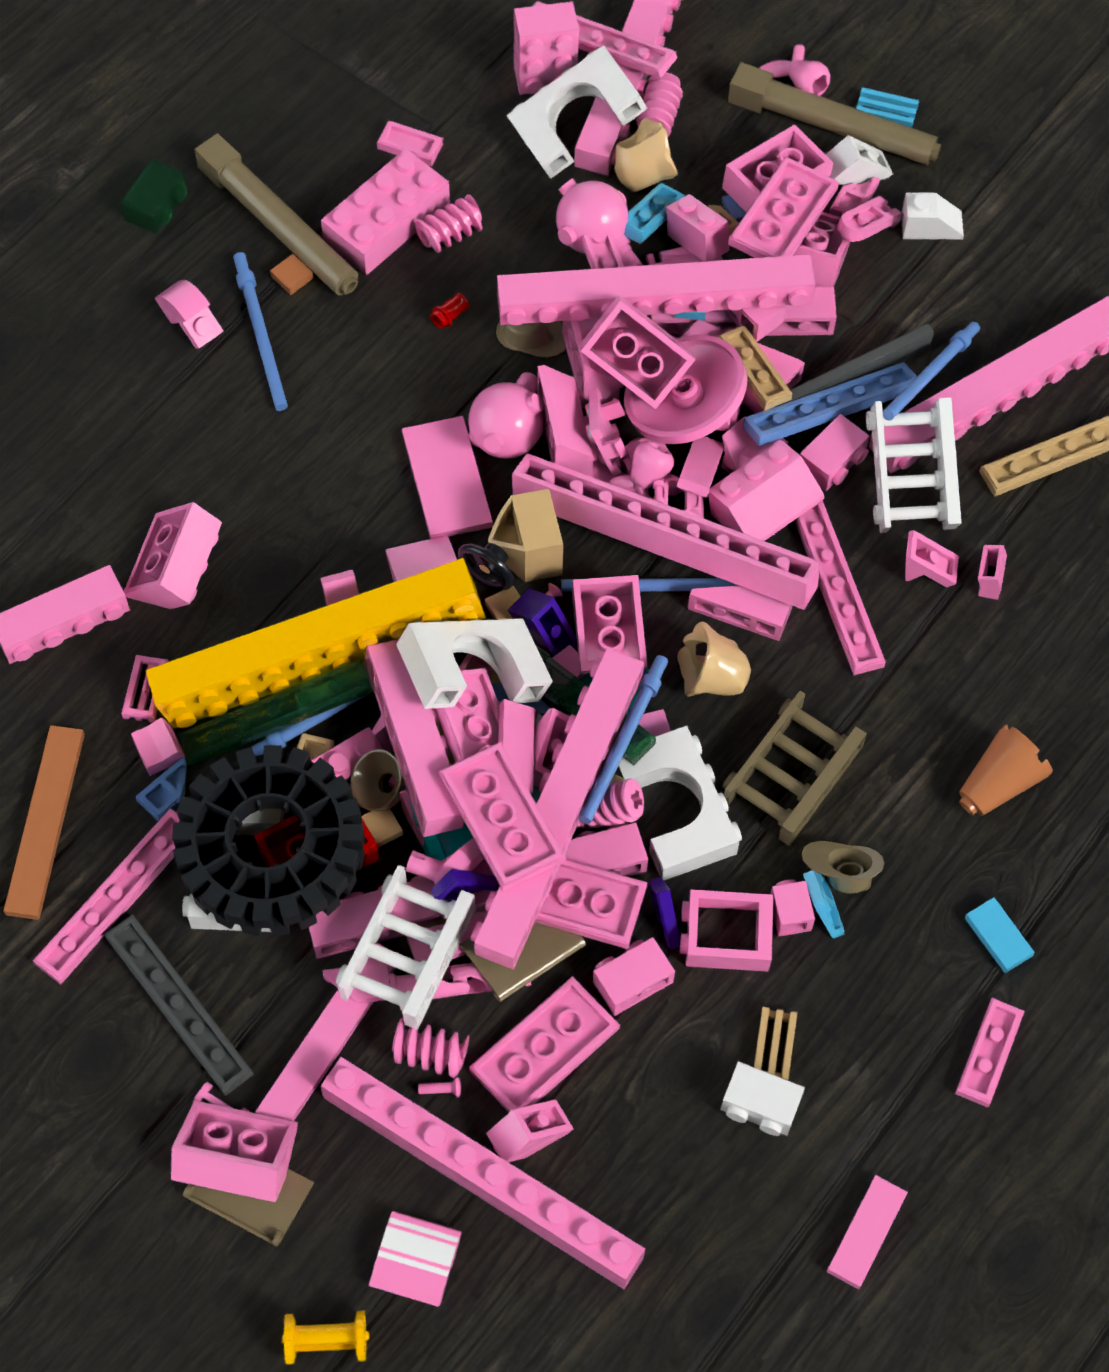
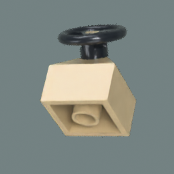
(521, 540)

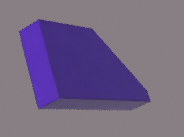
(457, 880)
(665, 911)

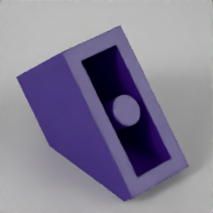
(544, 621)

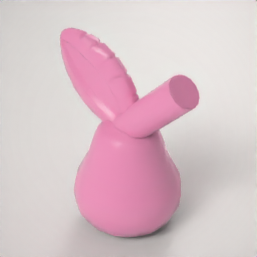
(805, 75)
(649, 464)

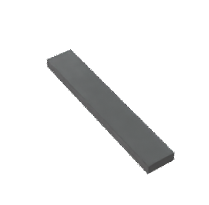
(870, 362)
(179, 1005)

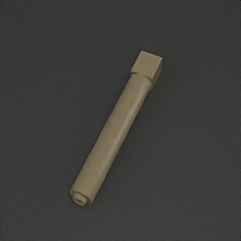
(757, 90)
(225, 169)

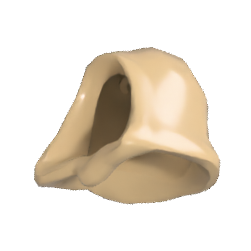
(644, 158)
(720, 672)

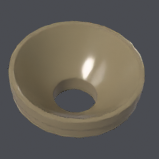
(369, 777)

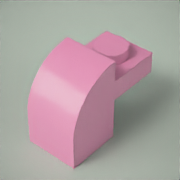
(189, 307)

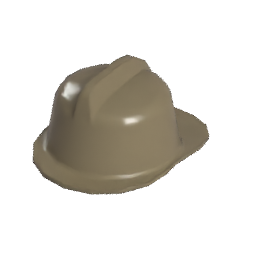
(533, 338)
(844, 866)

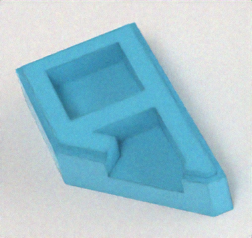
(824, 902)

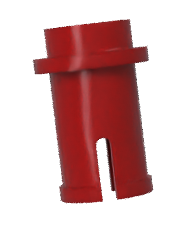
(444, 314)

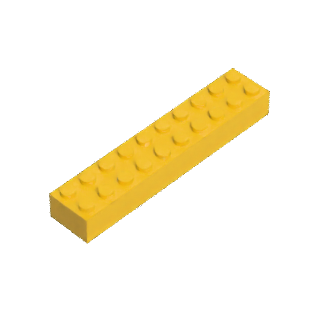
(308, 644)

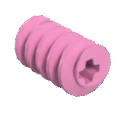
(662, 100)
(449, 223)
(620, 804)
(429, 1049)

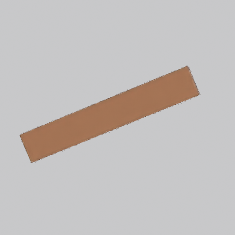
(44, 823)

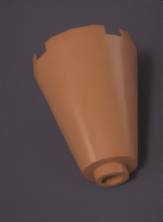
(1003, 772)

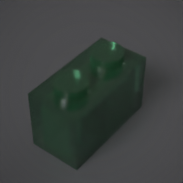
(154, 196)

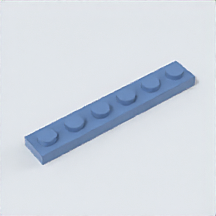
(828, 404)

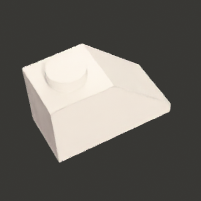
(857, 162)
(930, 217)

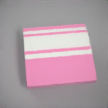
(415, 1258)

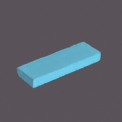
(650, 212)

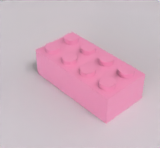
(384, 211)

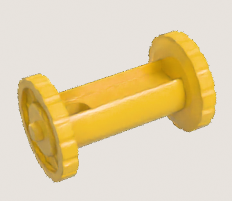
(324, 1337)

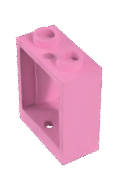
(728, 958)

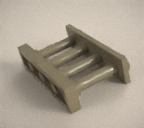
(809, 795)

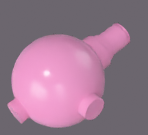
(594, 211)
(507, 418)

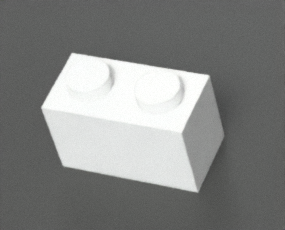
(762, 1099)

